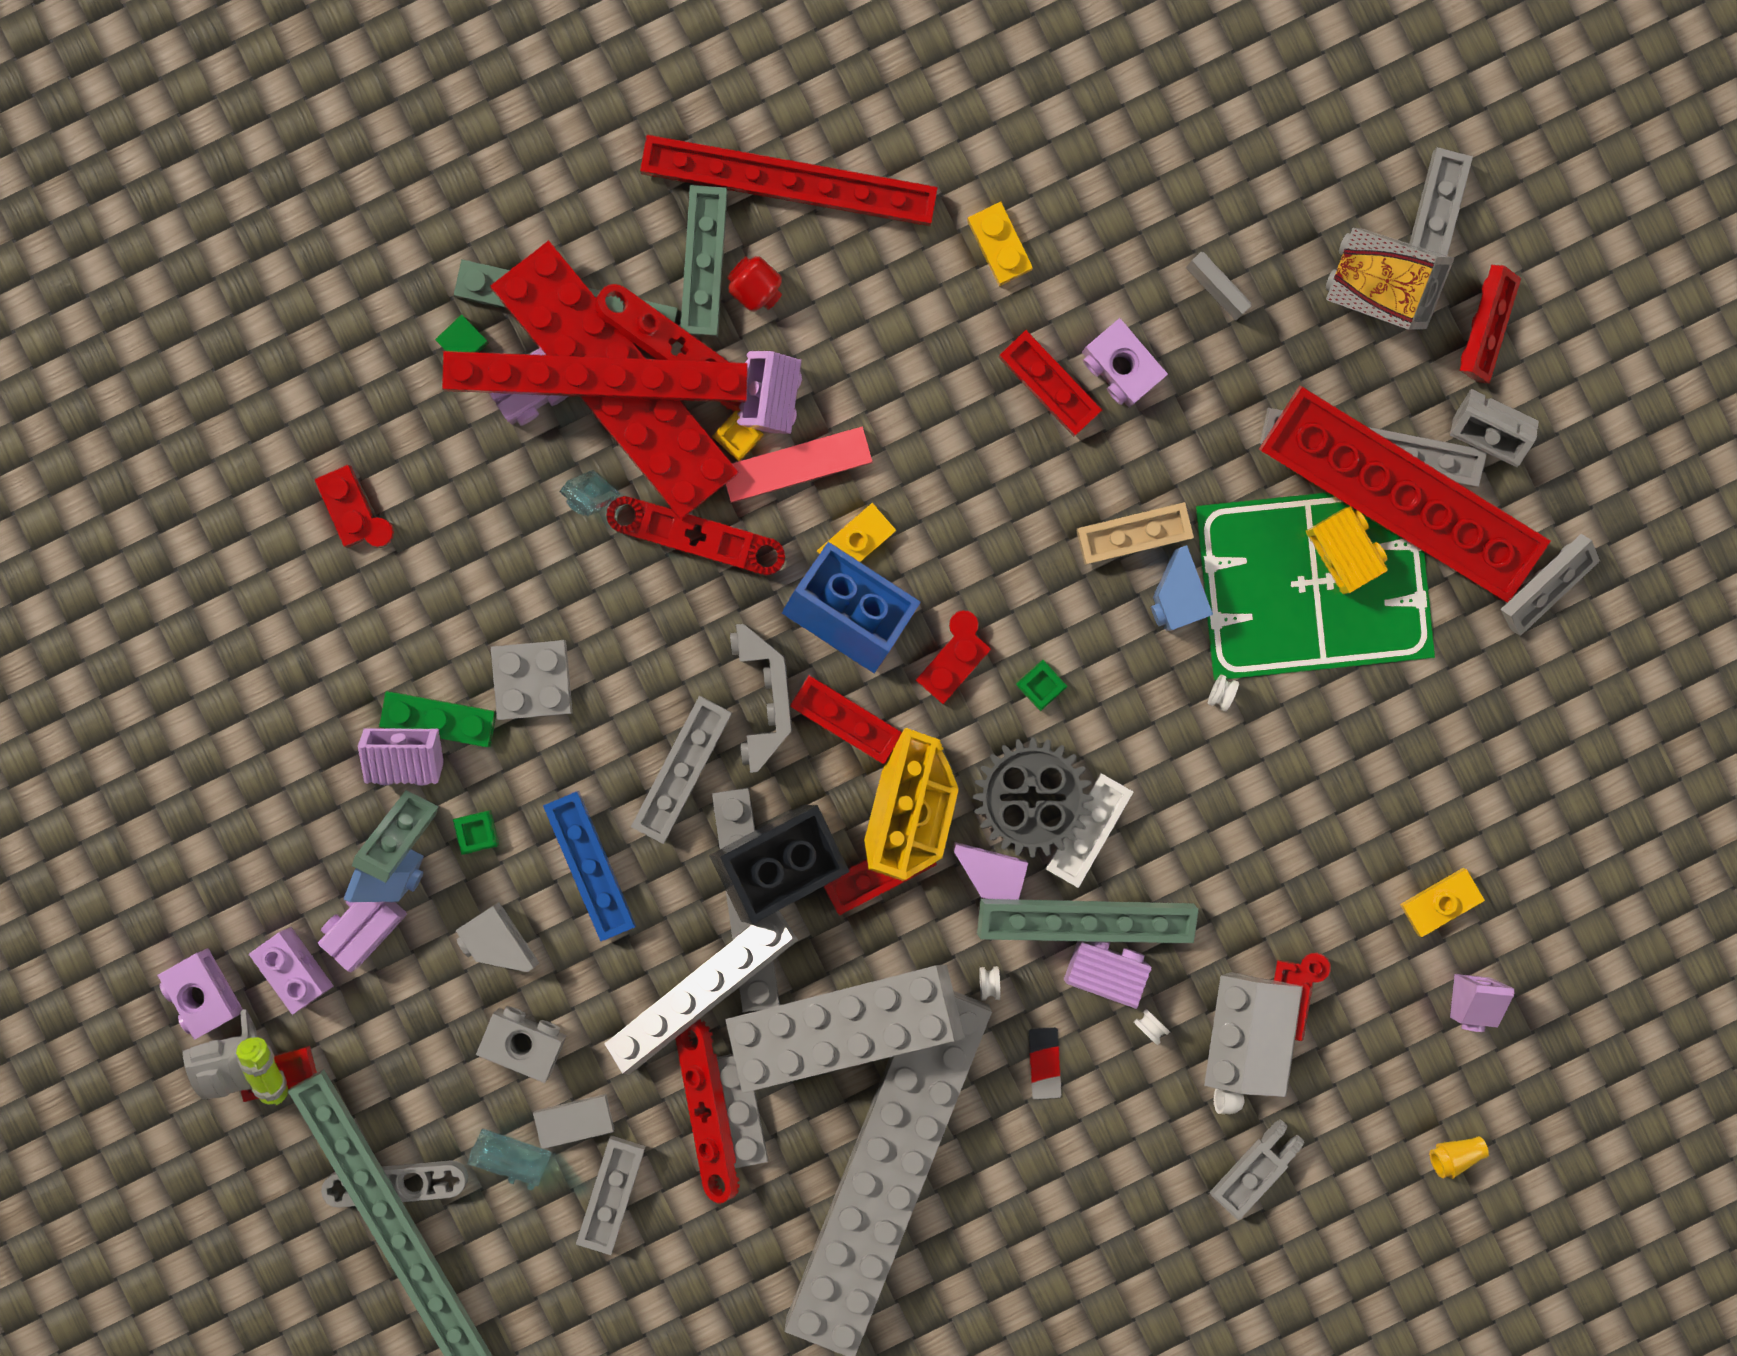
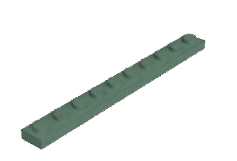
(387, 1217)

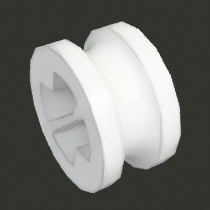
(1223, 693)
(989, 983)
(1151, 1027)

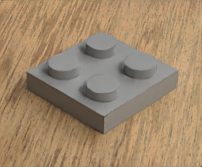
(531, 680)

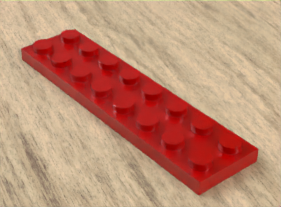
(654, 433)
(1404, 494)

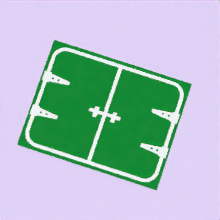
(1283, 608)

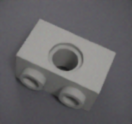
(500, 1046)

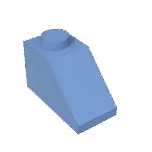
(1180, 593)
(370, 889)

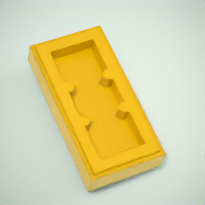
(863, 534)
(1442, 902)

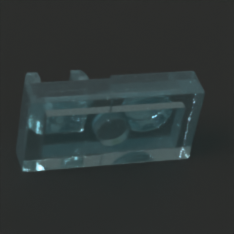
(588, 493)
(509, 1158)

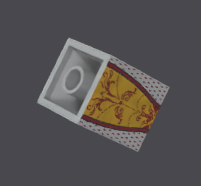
(1388, 279)

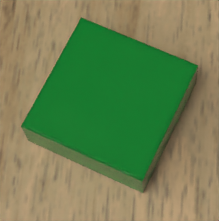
(461, 337)
(1041, 685)
(476, 832)

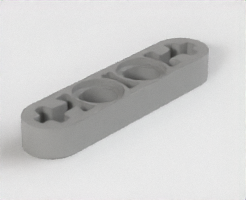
(396, 1176)

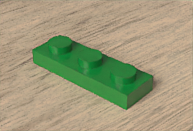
(453, 720)

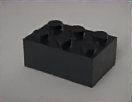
(779, 863)

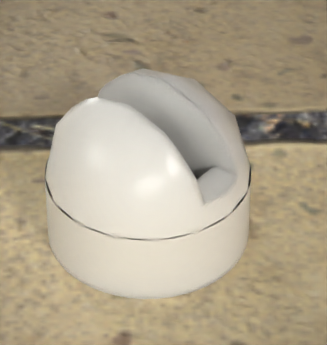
(1228, 1102)

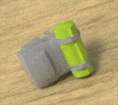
(236, 1065)

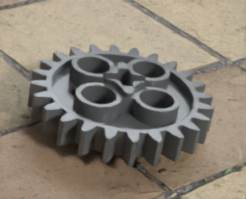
(1032, 831)

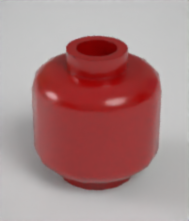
(755, 284)

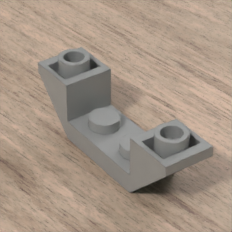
(752, 648)

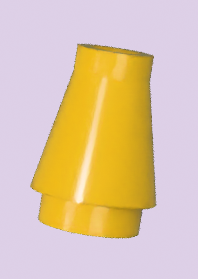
(1455, 1157)

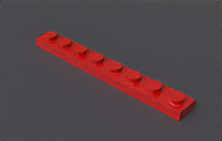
(788, 180)
(594, 377)

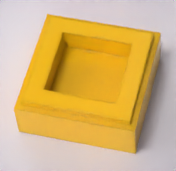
(736, 438)

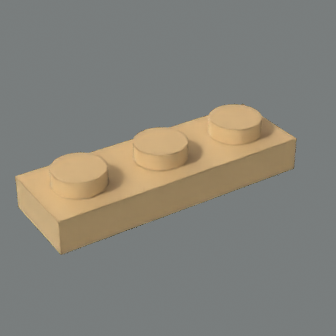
(1134, 533)

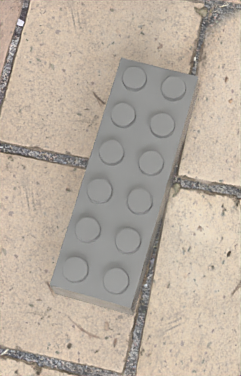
(845, 1028)

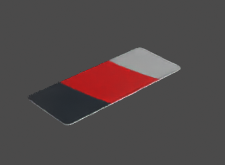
(1045, 1063)

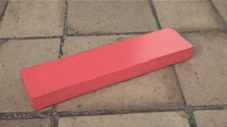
(799, 464)

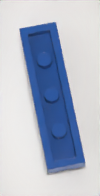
(589, 866)

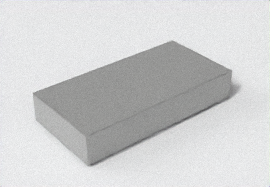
(1218, 285)
(573, 1121)

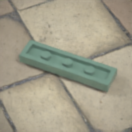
(704, 260)

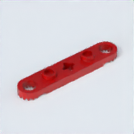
(653, 330)
(722, 541)
(712, 1131)

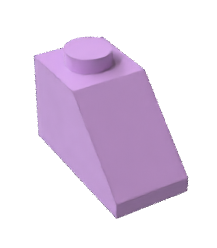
(991, 872)
(1479, 1001)

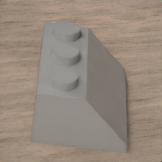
(1253, 1035)

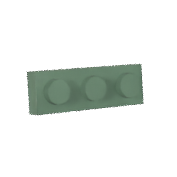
(395, 836)

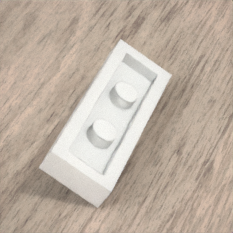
(1106, 808)

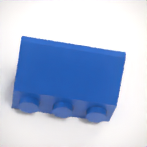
(850, 607)

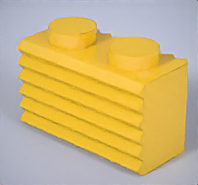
(1348, 549)

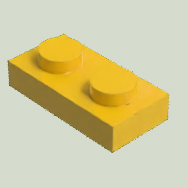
(999, 243)

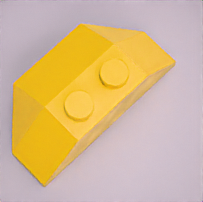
(911, 808)

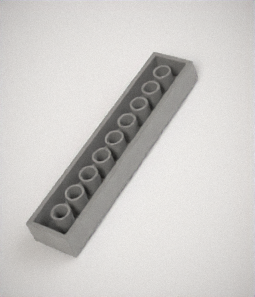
(882, 1187)

